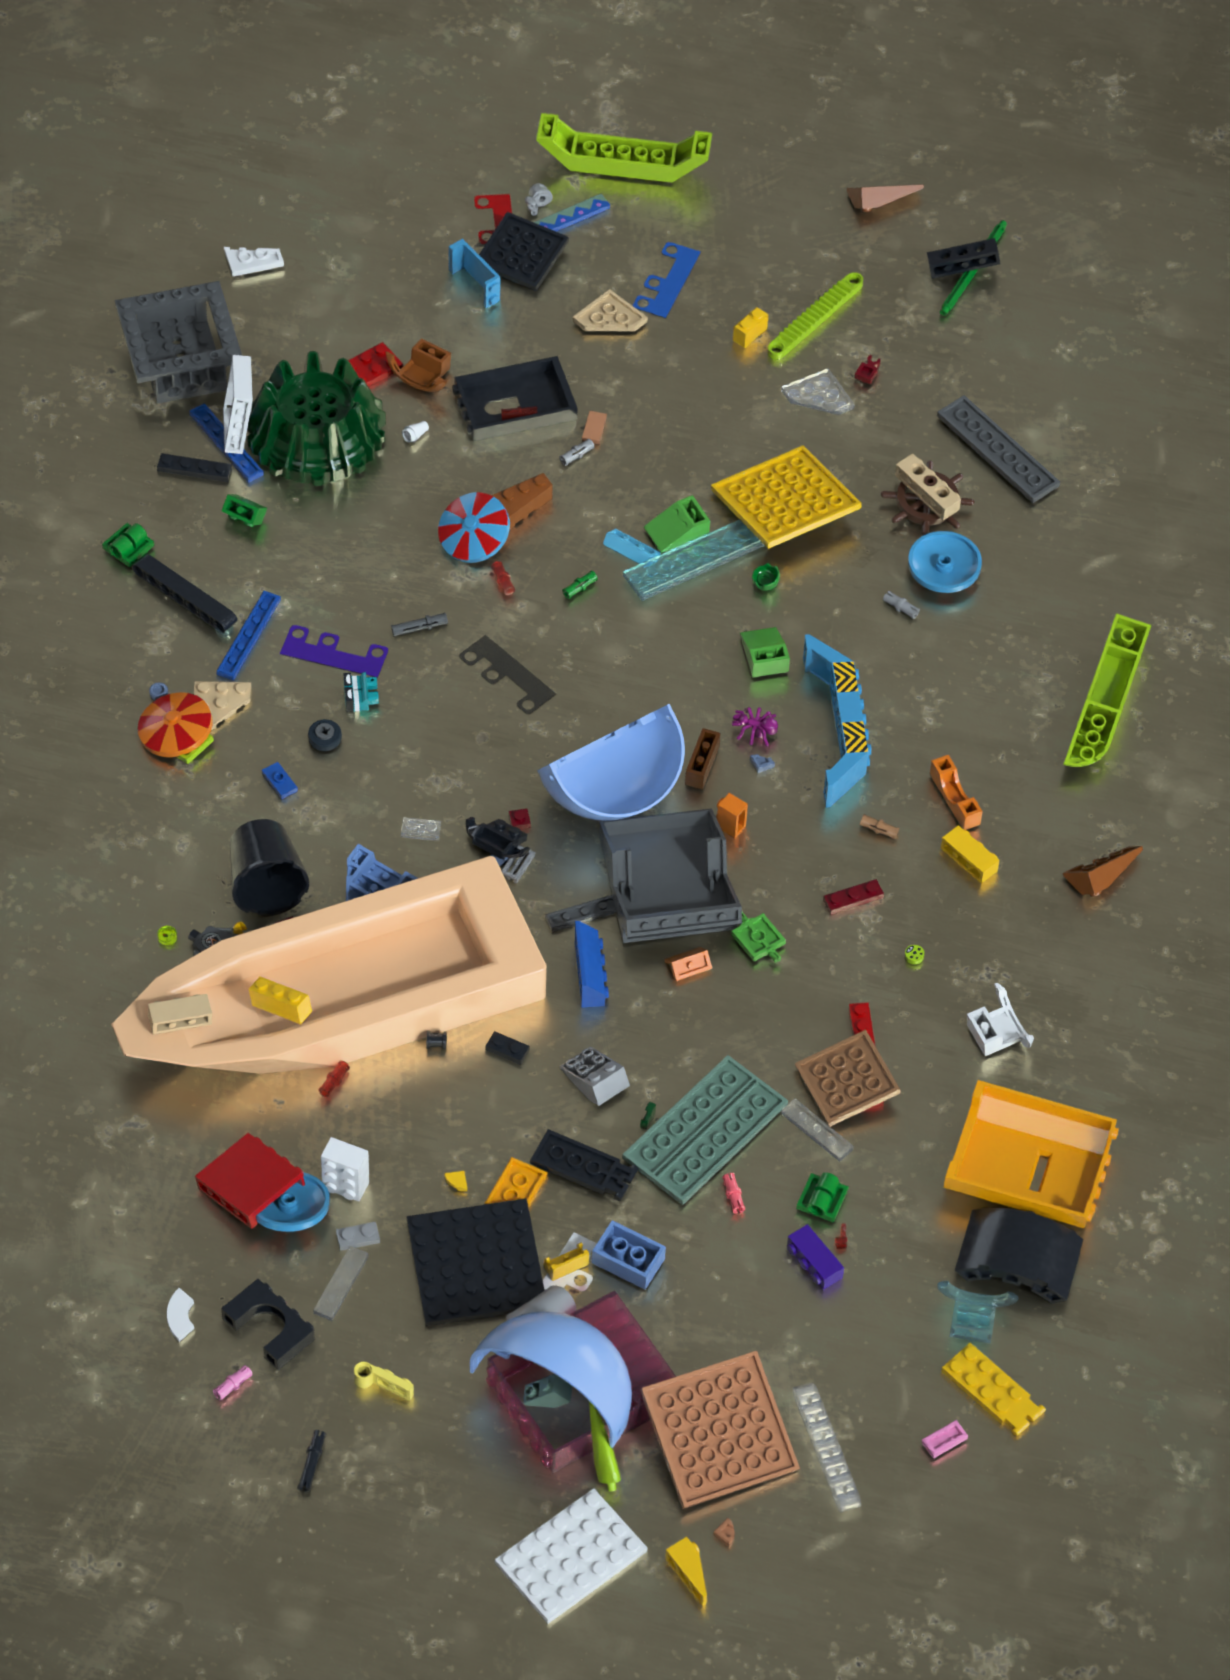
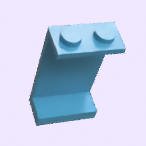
(464, 257)

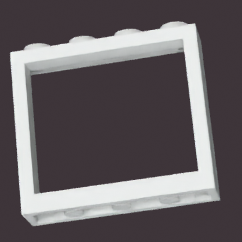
(240, 397)

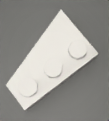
(250, 261)

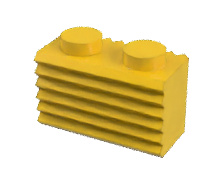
(750, 327)

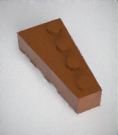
(525, 497)

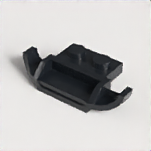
(497, 838)

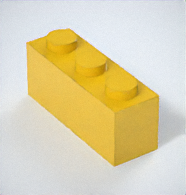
(970, 854)
(280, 1000)

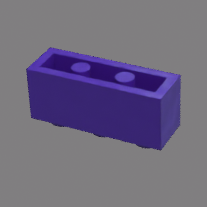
(815, 1257)

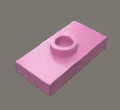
(944, 1439)

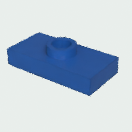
(279, 780)

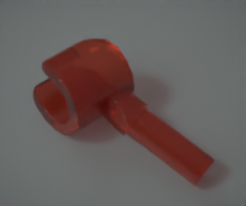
(841, 1242)

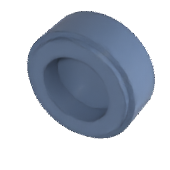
(158, 690)

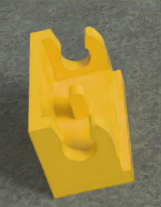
(567, 1262)

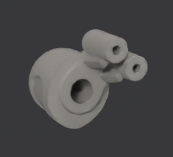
(538, 197)

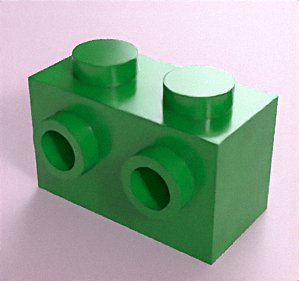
(244, 509)

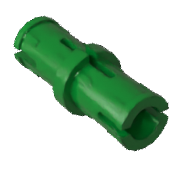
(589, 578)

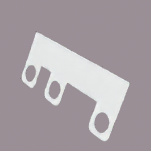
(569, 1278)

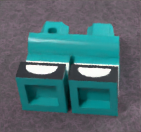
(356, 692)

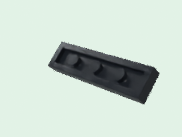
(194, 467)

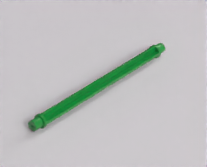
(968, 276)

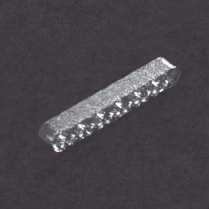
(827, 1447)

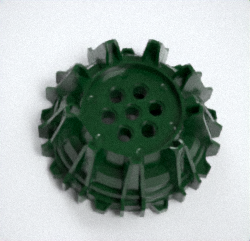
(315, 422)

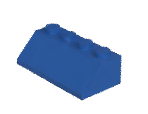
(589, 966)

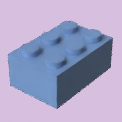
(628, 1255)

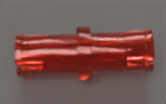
(518, 412)
(503, 578)
(334, 1078)

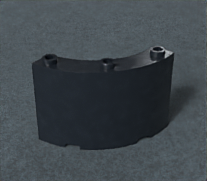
(1020, 1250)

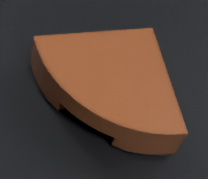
(725, 1532)

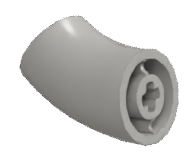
(551, 1300)

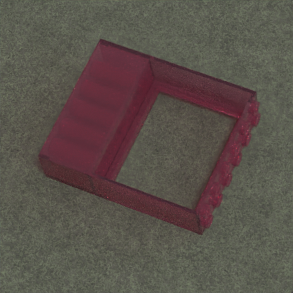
(641, 1359)

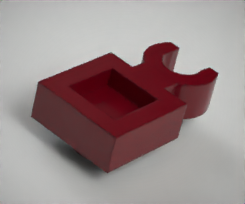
(867, 371)

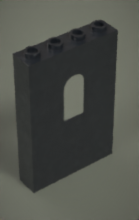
(533, 383)

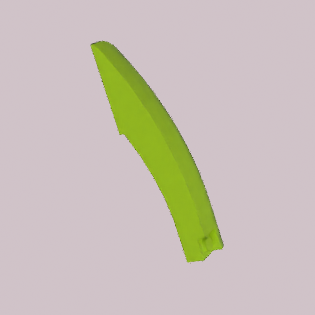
(1108, 691)

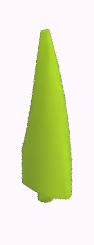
(603, 1454)

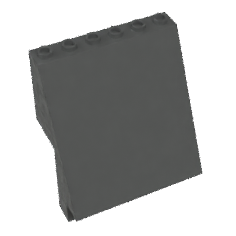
(669, 875)

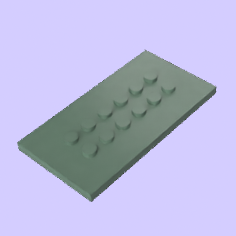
(705, 1129)

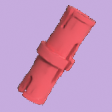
(733, 1193)

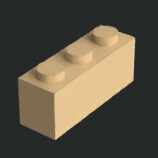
(180, 1013)

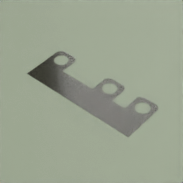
(508, 666)

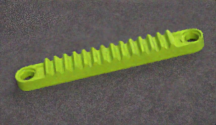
(815, 315)

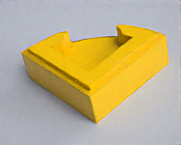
(456, 1180)

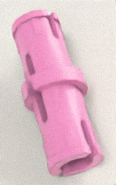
(232, 1382)

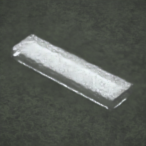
(817, 1129)
(341, 1283)

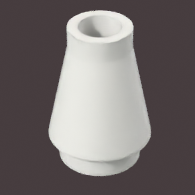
(414, 431)

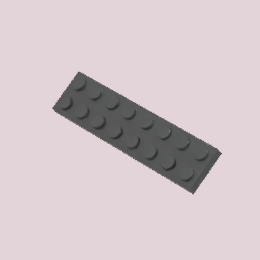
(998, 449)

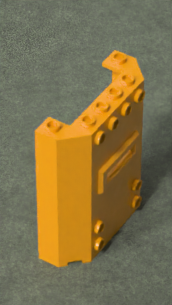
(1004, 1143)

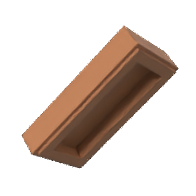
(594, 427)

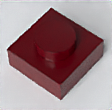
(520, 818)

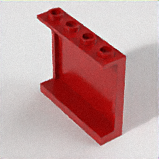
(248, 1178)

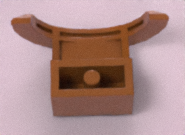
(425, 368)

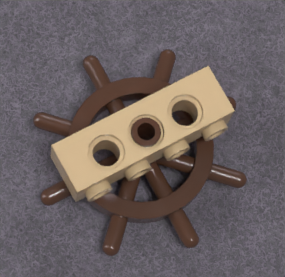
(929, 490)

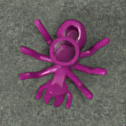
(760, 725)

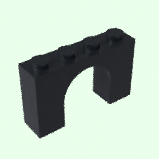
(259, 1300)

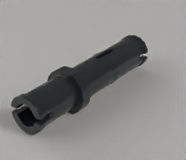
(313, 1452)

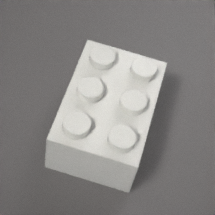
(345, 1169)

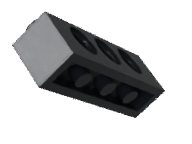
(963, 258)

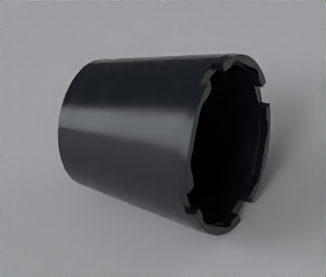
(265, 869)

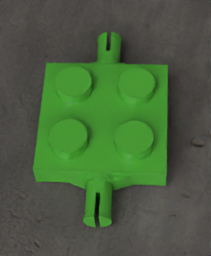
(758, 937)

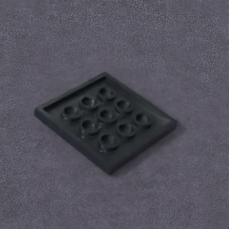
(523, 250)

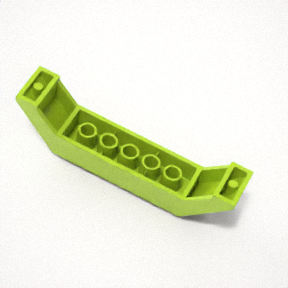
(621, 154)

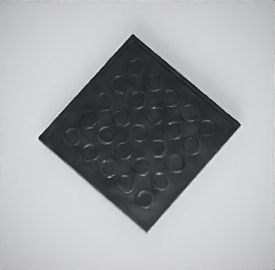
(475, 1261)

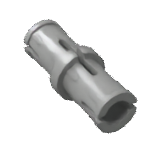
(568, 457)
(901, 604)

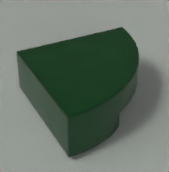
(651, 1110)

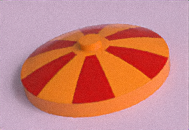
(175, 724)

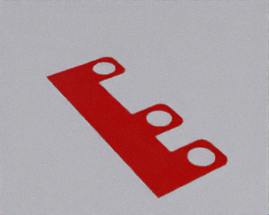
(501, 205)

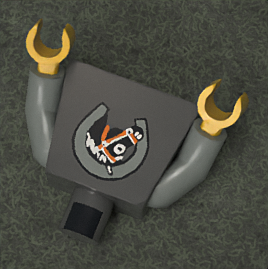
(213, 935)

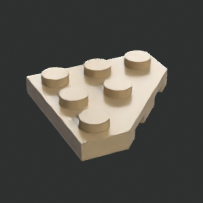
(609, 314)
(223, 697)

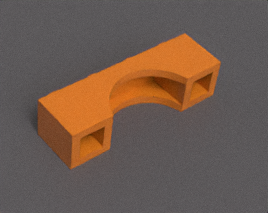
(946, 779)

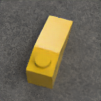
(686, 1562)

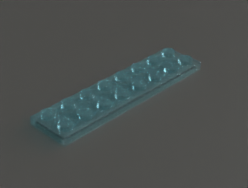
(691, 559)

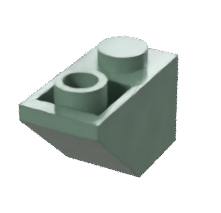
(548, 1392)

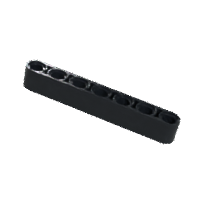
(184, 593)

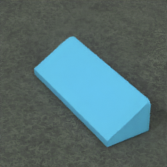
(629, 546)

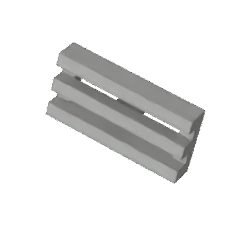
(510, 875)

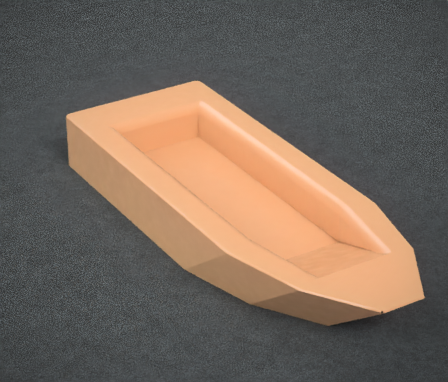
(373, 974)

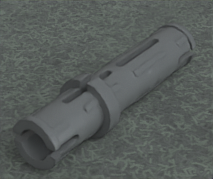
(419, 624)

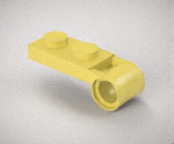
(383, 1378)

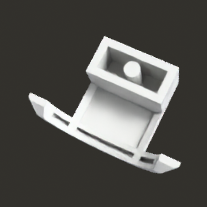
(998, 1028)

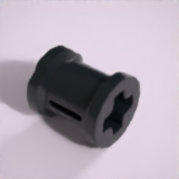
(436, 1039)

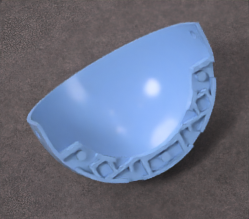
(621, 770)
(572, 1352)

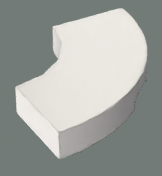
(178, 1314)

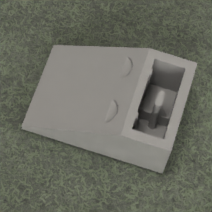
(596, 1075)

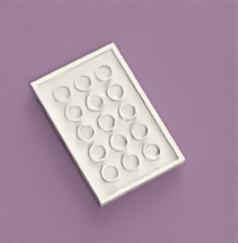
(570, 1555)

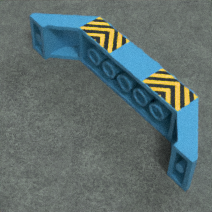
(852, 736)

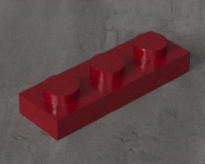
(853, 896)

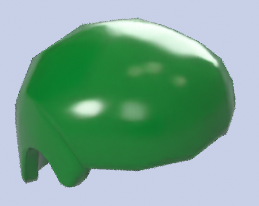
(766, 577)

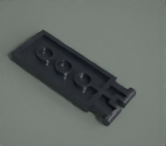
(583, 1164)

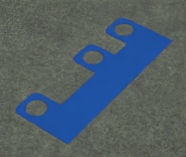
(671, 286)

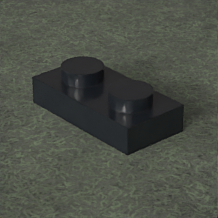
(507, 1047)

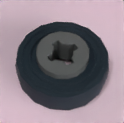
(321, 741)

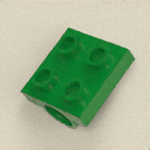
(128, 543)
(822, 1196)

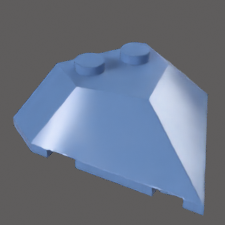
(369, 875)

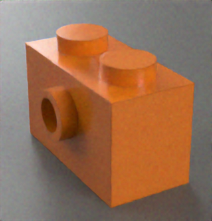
(732, 814)

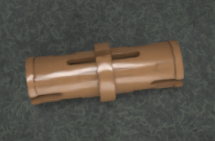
(879, 826)

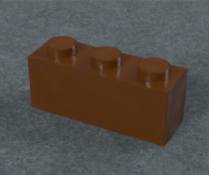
(702, 758)

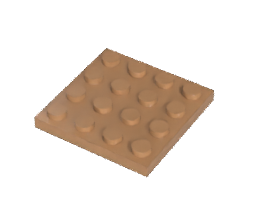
(847, 1078)

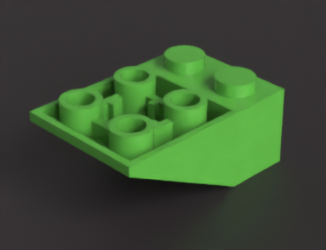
(678, 524)
(765, 652)

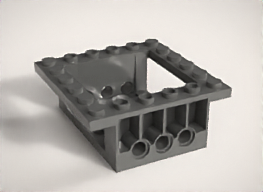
(179, 314)

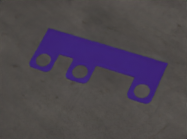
(329, 656)

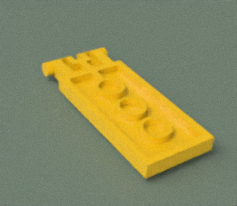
(992, 1389)

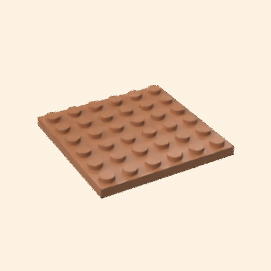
(719, 1429)

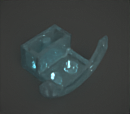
(974, 1312)

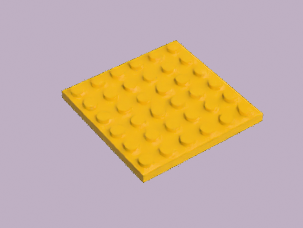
(785, 496)

